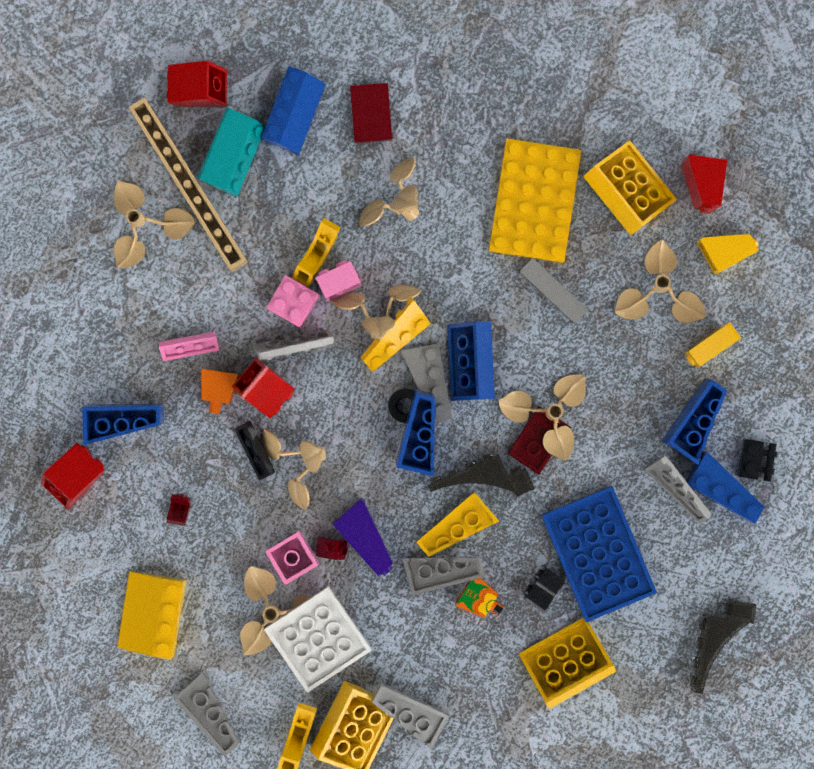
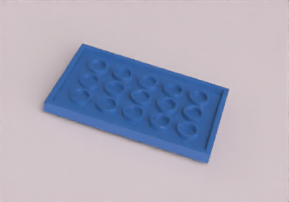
(599, 554)

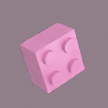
(338, 280)
(293, 302)
(292, 557)

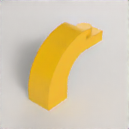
(317, 253)
(297, 737)

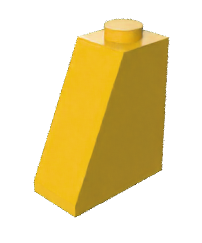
(727, 250)
(712, 345)

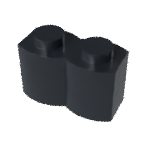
(543, 590)

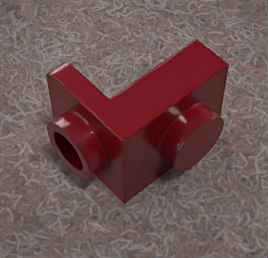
(178, 509)
(331, 548)

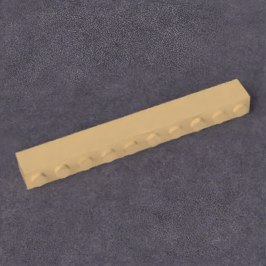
(188, 185)

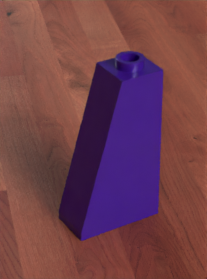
(362, 534)

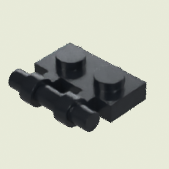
(751, 460)

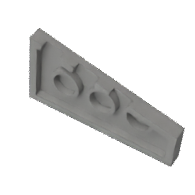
(292, 343)
(428, 375)
(672, 481)
(441, 572)
(207, 713)
(416, 716)

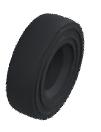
(393, 404)

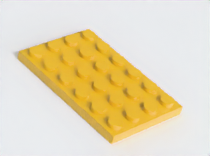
(535, 200)

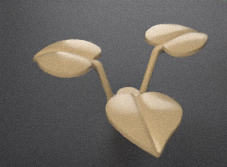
(127, 200)
(403, 204)
(663, 261)
(376, 325)
(560, 440)
(312, 457)
(259, 584)

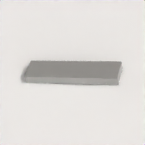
(553, 290)

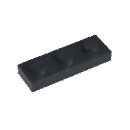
(254, 450)

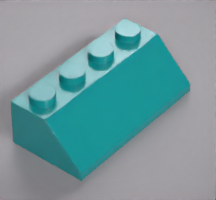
(231, 152)

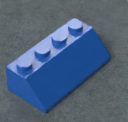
(293, 110)
(471, 361)

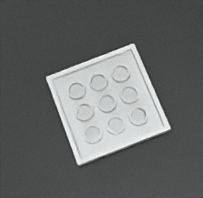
(317, 639)

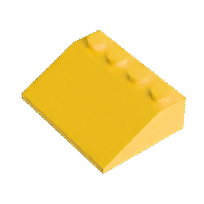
(629, 187)
(151, 614)
(567, 662)
(351, 729)

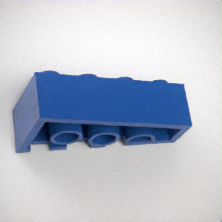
(114, 420)
(695, 422)
(418, 438)
(721, 487)

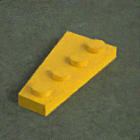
(408, 325)
(459, 524)

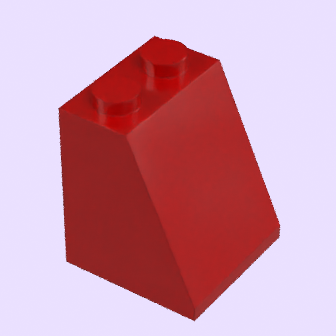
(197, 85)
(705, 181)
(263, 388)
(72, 475)

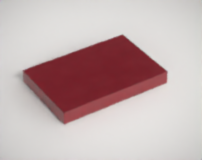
(371, 113)
(529, 445)

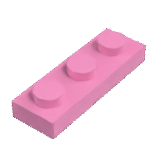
(189, 346)

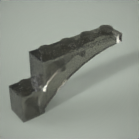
(488, 472)
(715, 634)

